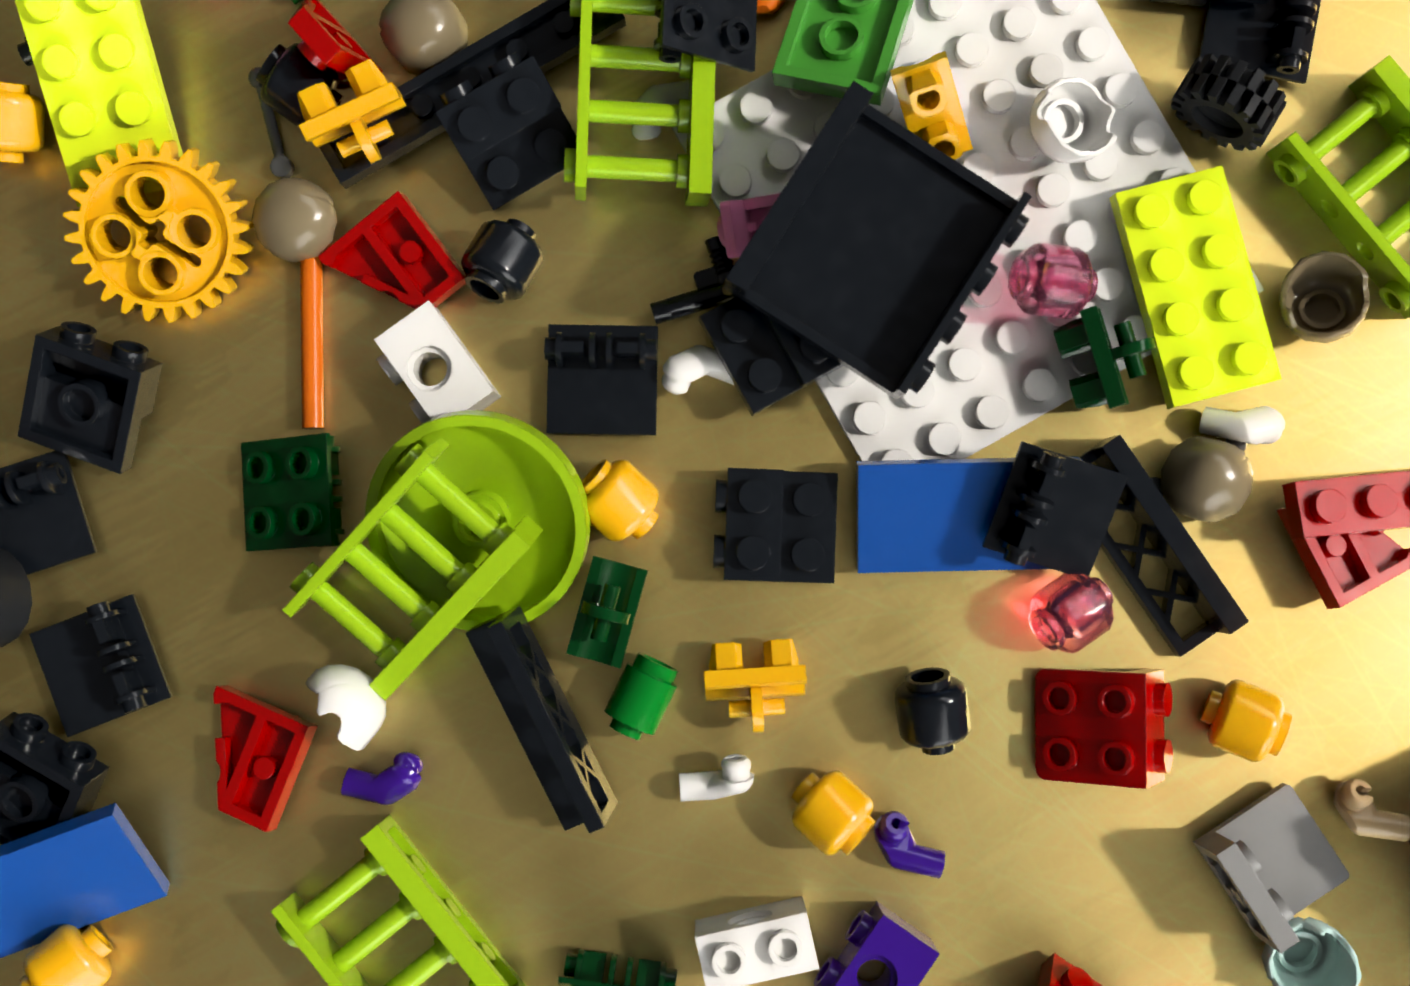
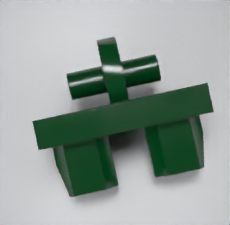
(1089, 335)
(607, 611)

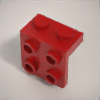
(1102, 727)

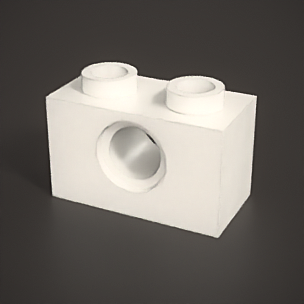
(425, 337)
(756, 944)

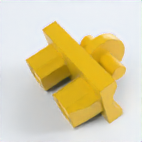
(932, 104)
(329, 121)
(778, 678)

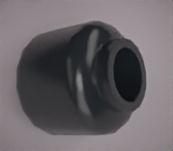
(285, 75)
(502, 260)
(932, 710)

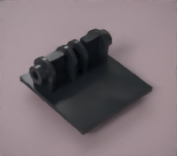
(708, 30)
(1267, 36)
(601, 379)
(1054, 510)
(43, 513)
(100, 664)

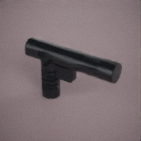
(708, 284)

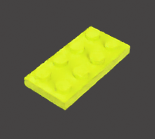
(97, 79)
(1195, 287)

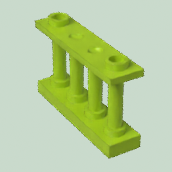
(1381, 95)
(690, 115)
(464, 581)
(421, 896)

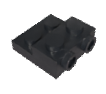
(508, 128)
(762, 355)
(88, 395)
(777, 525)
(43, 777)

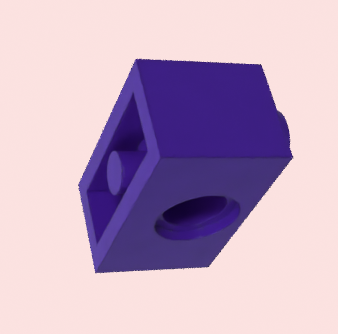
(884, 938)

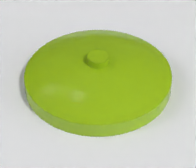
(509, 475)

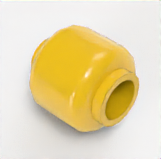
(20, 122)
(620, 500)
(1246, 720)
(832, 812)
(69, 959)

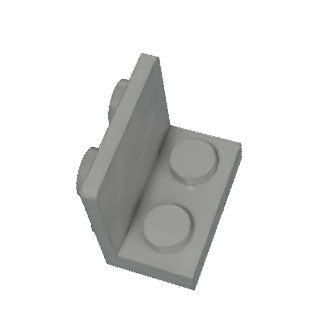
(1272, 863)

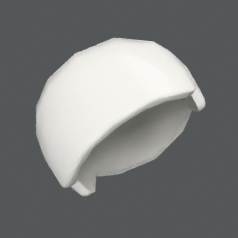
(1071, 121)
(348, 694)

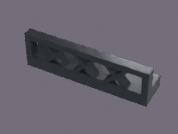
(1173, 546)
(543, 720)

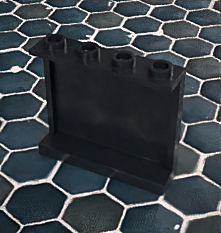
(876, 246)

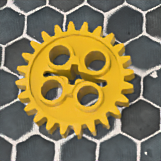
(132, 269)

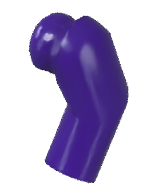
(388, 785)
(901, 849)

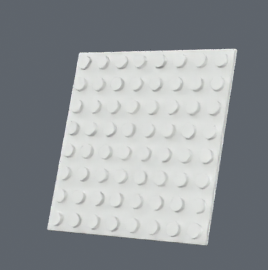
(1001, 361)

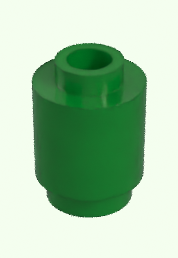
(641, 696)

